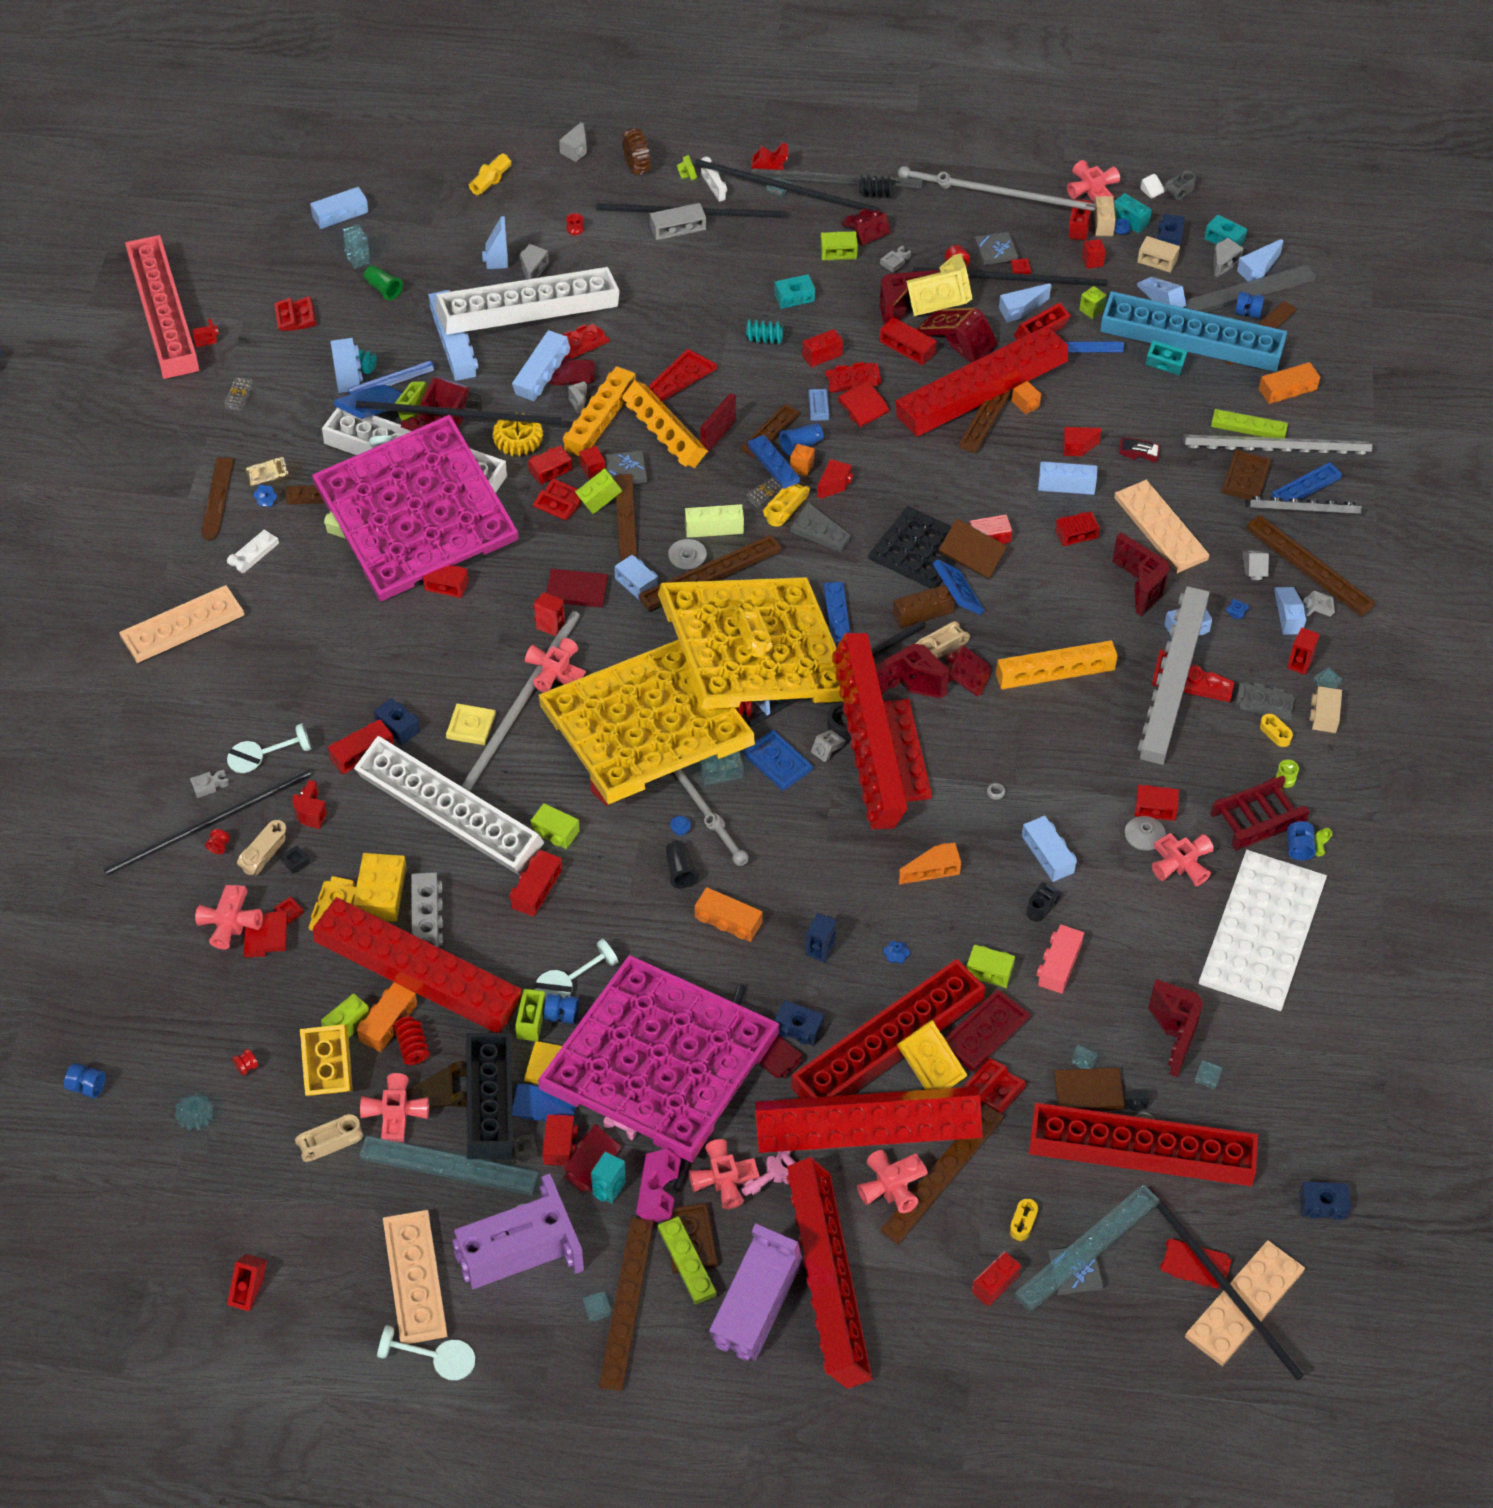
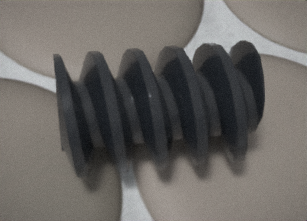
(876, 186)

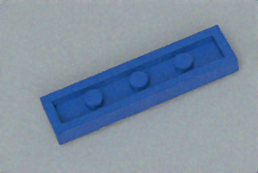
(773, 461)
(1309, 483)
(836, 610)

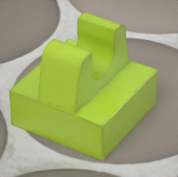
(686, 168)

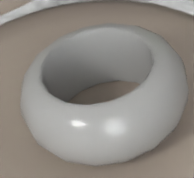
(996, 786)

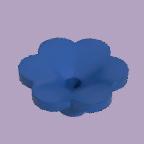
(262, 497)
(896, 952)

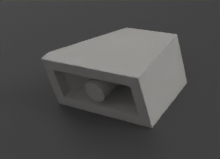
(574, 143)
(1226, 256)
(533, 261)
(1256, 564)

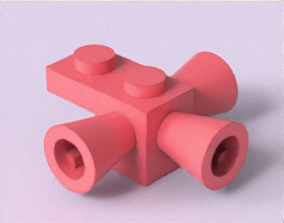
(1092, 181)
(554, 664)
(1182, 857)
(228, 916)
(394, 1108)
(724, 1174)
(892, 1180)

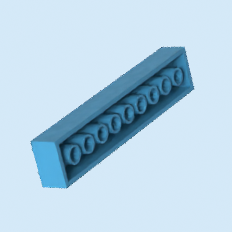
(1194, 331)

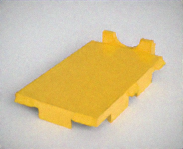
(337, 887)

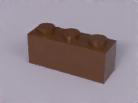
(923, 606)

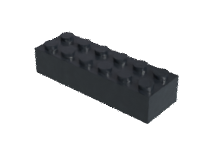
(488, 1096)

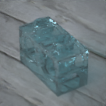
(356, 246)
(721, 770)

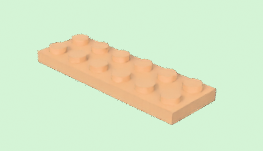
(1161, 526)
(181, 624)
(414, 1277)
(1261, 1286)

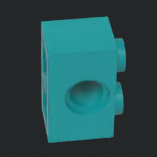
(1133, 211)
(1222, 228)
(794, 291)
(1166, 357)
(608, 1178)

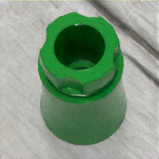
(386, 284)

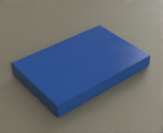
(958, 587)
(778, 760)

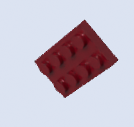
(986, 1030)

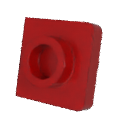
(205, 335)

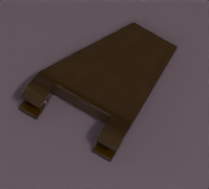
(441, 1088)

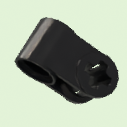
(1042, 902)

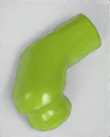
(1321, 838)

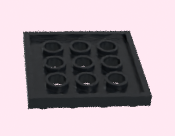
(907, 549)

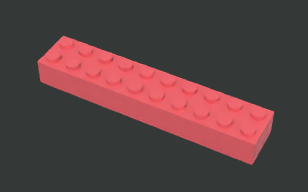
(162, 307)

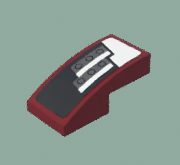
(1137, 447)

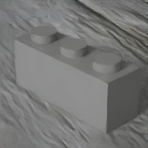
(677, 221)

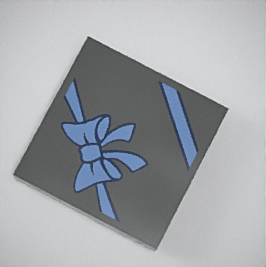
(995, 248)
(627, 463)
(1085, 1280)

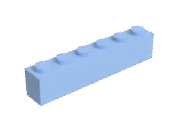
(455, 346)

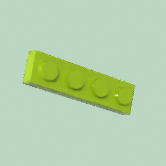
(1248, 424)
(687, 1260)

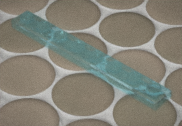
(449, 1165)
(1086, 1248)

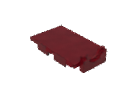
(573, 372)
(781, 1059)
(587, 1156)

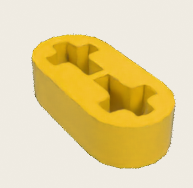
(1276, 730)
(1027, 1221)

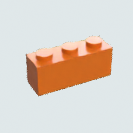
(1289, 383)
(728, 914)
(379, 1025)

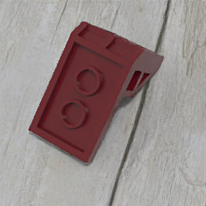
(895, 293)
(964, 329)
(441, 394)
(1146, 566)
(914, 660)
(1172, 1006)

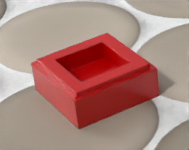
(1020, 266)
(293, 909)

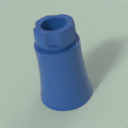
(805, 435)

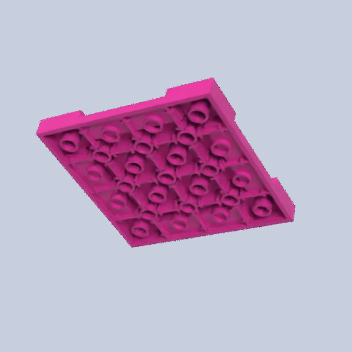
(414, 506)
(659, 1056)

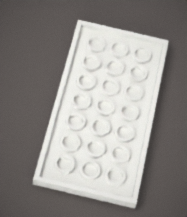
(1263, 930)

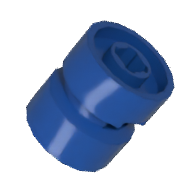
(1254, 309)
(1301, 841)
(561, 1008)
(84, 1080)

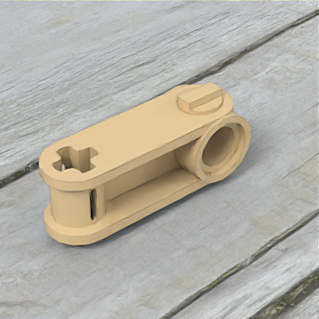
(945, 639)
(262, 848)
(329, 1137)

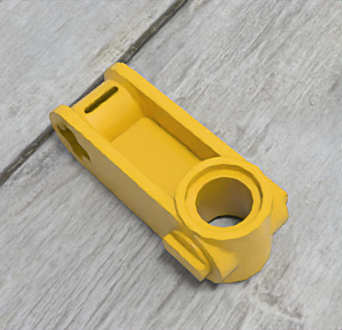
(785, 504)
(753, 631)

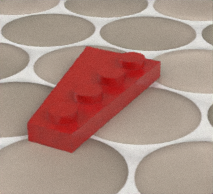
(681, 373)
(1200, 682)

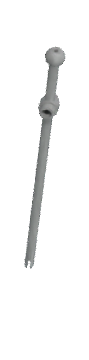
(945, 181)
(713, 821)

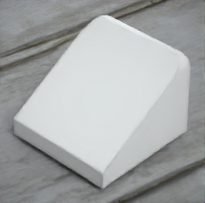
(1152, 186)

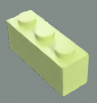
(714, 521)

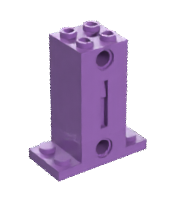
(518, 1240)
(757, 1293)

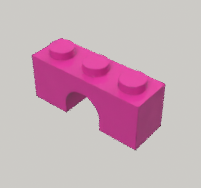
(658, 1170)

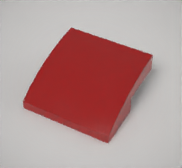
(295, 314)
(863, 404)
(558, 500)
(269, 938)
(996, 1085)

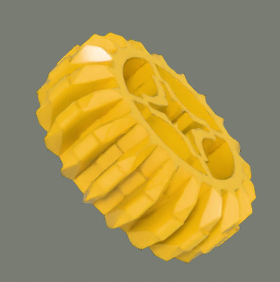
(508, 441)

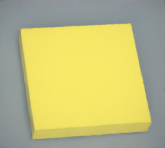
(470, 724)

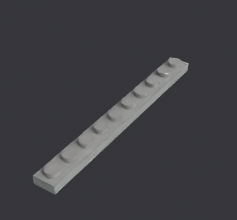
(1285, 444)

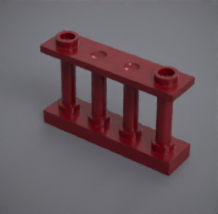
(1259, 830)

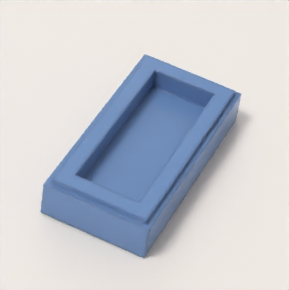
(818, 404)

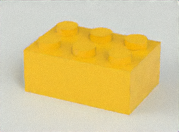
(381, 885)
(326, 1060)

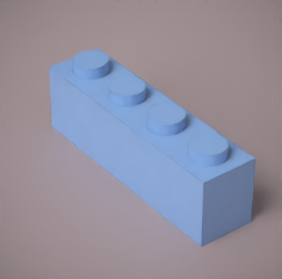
(541, 365)

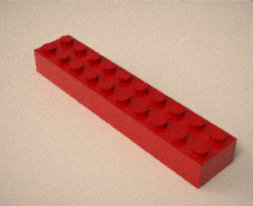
(981, 381)
(869, 731)
(417, 965)
(874, 1046)
(868, 1119)
(1143, 1144)
(828, 1273)

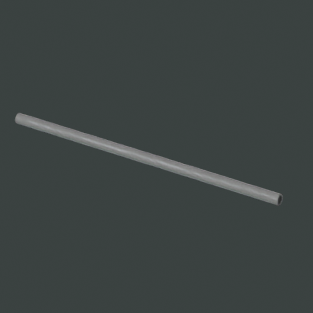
(515, 709)

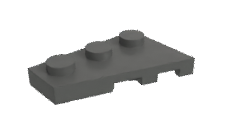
(820, 529)

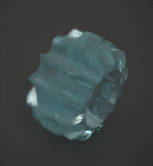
(194, 1111)

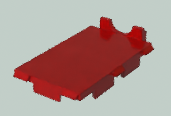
(585, 339)
(849, 377)
(1186, 1266)

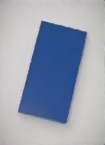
(376, 394)

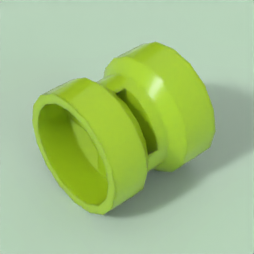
(1289, 770)

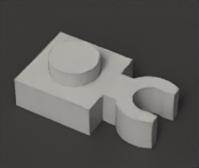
(893, 260)
(207, 784)

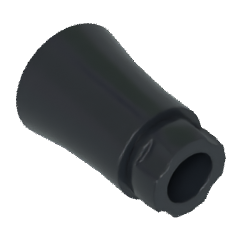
(680, 865)

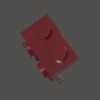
(868, 225)
(968, 669)

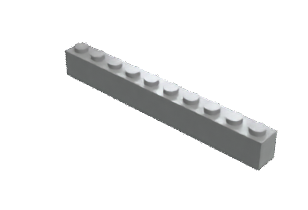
(1174, 676)

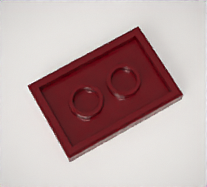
(718, 422)
(578, 587)

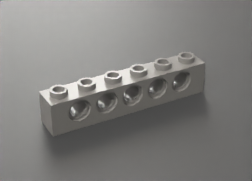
(427, 885)

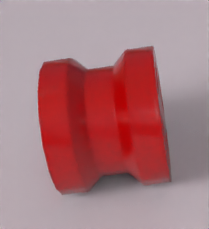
(574, 224)
(217, 841)
(245, 1062)

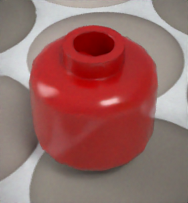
(957, 249)

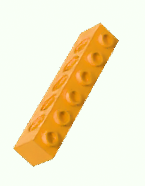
(598, 412)
(664, 424)
(1056, 664)

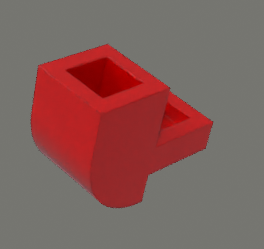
(770, 160)
(308, 808)

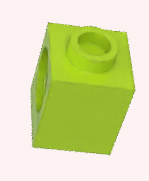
(1093, 302)

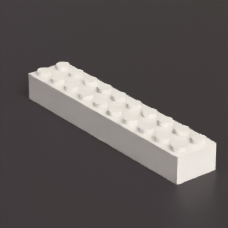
(527, 300)
(353, 436)
(449, 805)

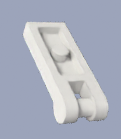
(714, 182)
(253, 551)

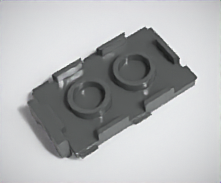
(1265, 700)

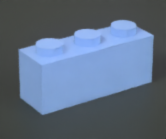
(339, 207)
(346, 364)
(1067, 478)
(1049, 848)

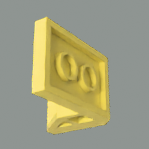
(941, 289)

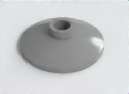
(687, 554)
(1141, 838)

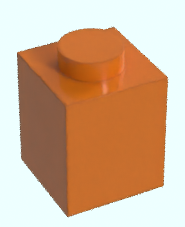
(1026, 397)
(802, 459)

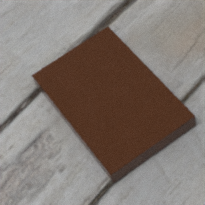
(1246, 475)
(972, 548)
(1089, 1089)
(698, 1227)

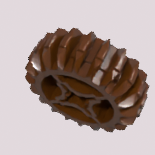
(636, 151)

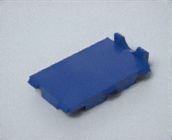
(535, 1104)

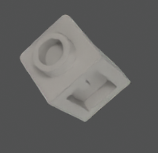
(577, 395)
(1319, 603)
(826, 744)

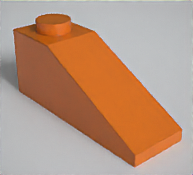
(935, 863)

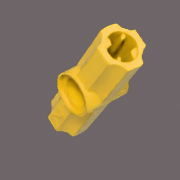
(490, 174)

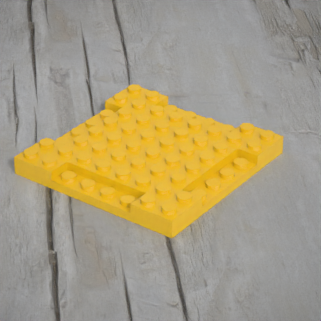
(717, 656)
(641, 721)

